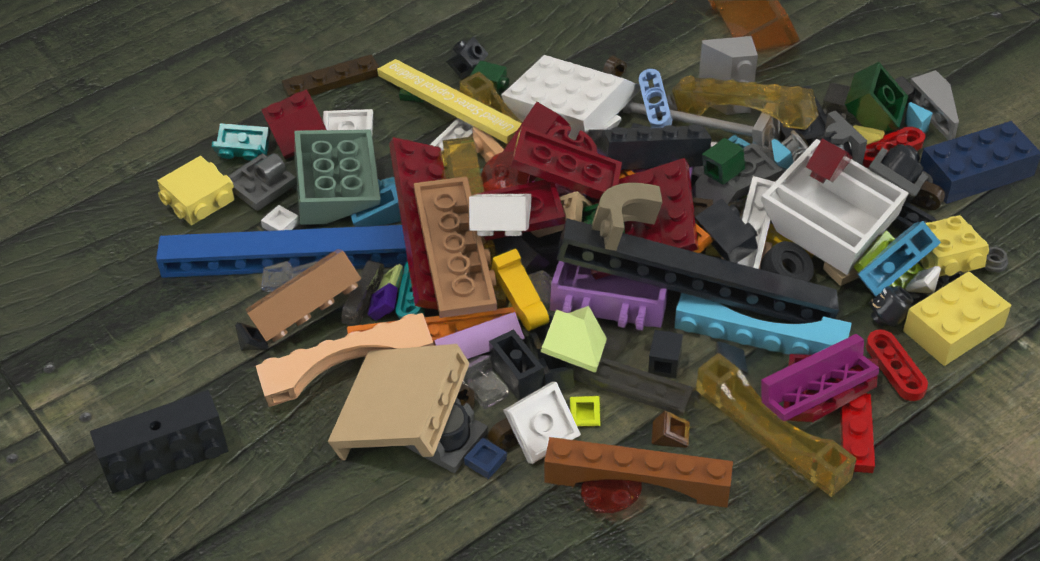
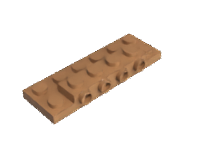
(453, 251)

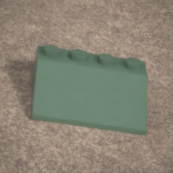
(334, 174)

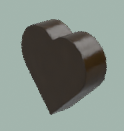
(615, 66)

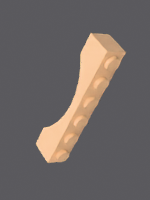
(288, 376)

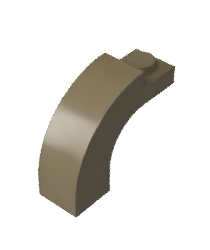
(625, 203)

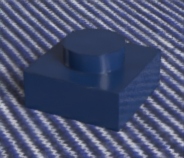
(485, 458)

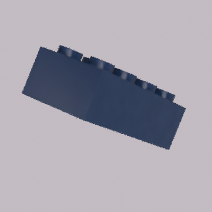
(980, 161)

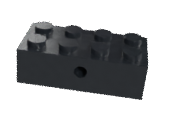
(159, 441)

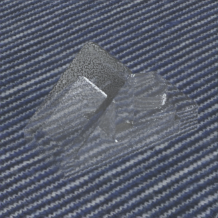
(484, 382)

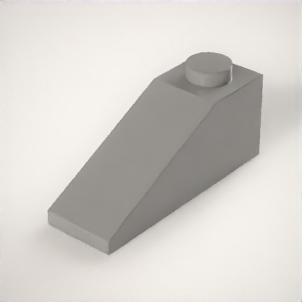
(936, 96)

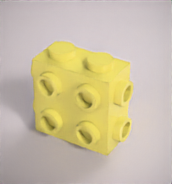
(195, 190)
(959, 247)

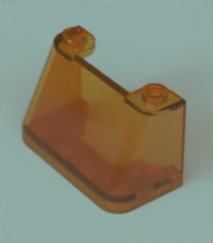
(760, 19)

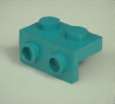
(241, 141)

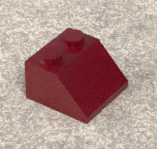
(292, 115)

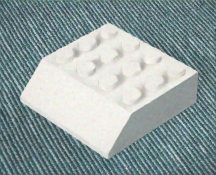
(575, 92)
(833, 218)

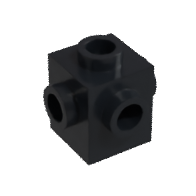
(466, 56)

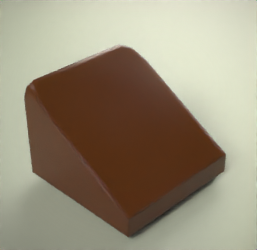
(670, 431)

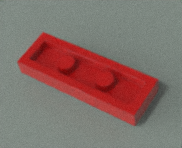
(858, 432)

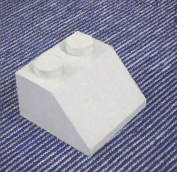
(499, 213)

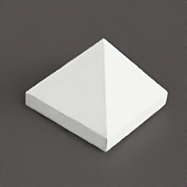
(924, 281)

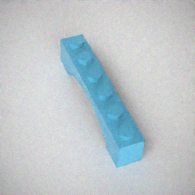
(720, 322)

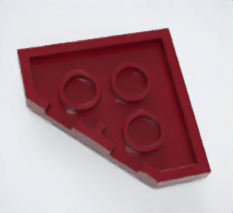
(835, 402)

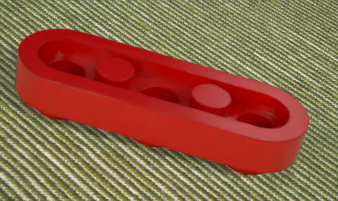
(906, 136)
(907, 378)

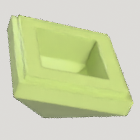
(393, 276)

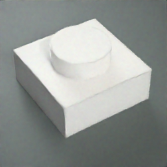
(280, 220)

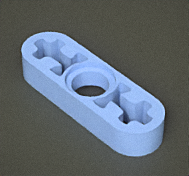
(648, 93)

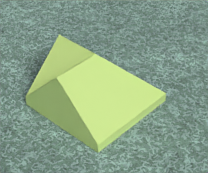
(575, 338)

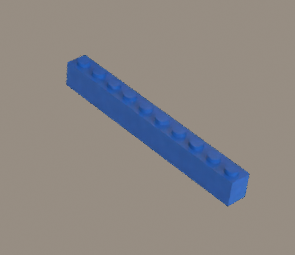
(259, 249)

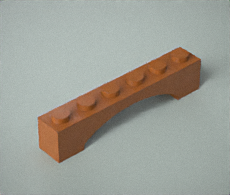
(579, 461)

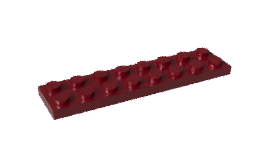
(414, 164)

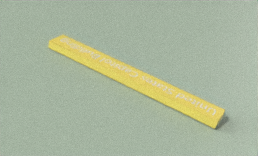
(450, 100)

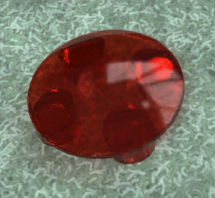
(610, 494)

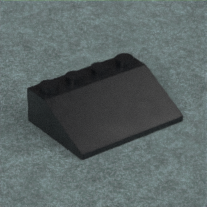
(652, 146)

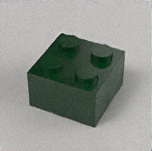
(876, 99)

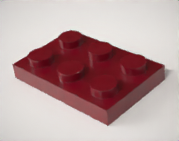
(545, 205)

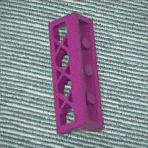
(812, 374)

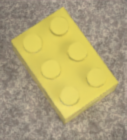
(956, 318)

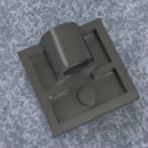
(262, 180)

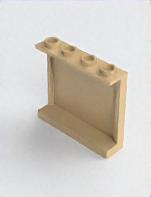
(401, 399)

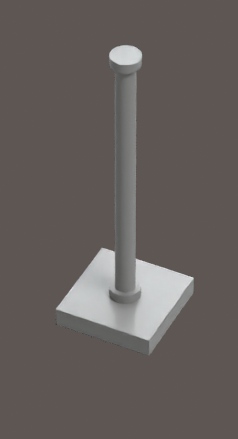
(763, 132)

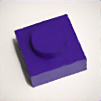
(383, 301)

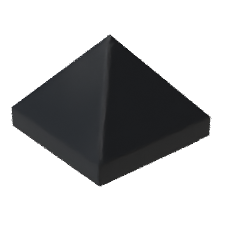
(250, 338)

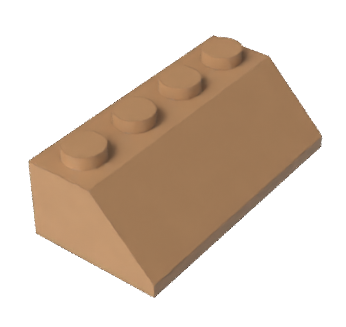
(303, 294)

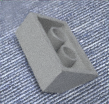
(729, 60)

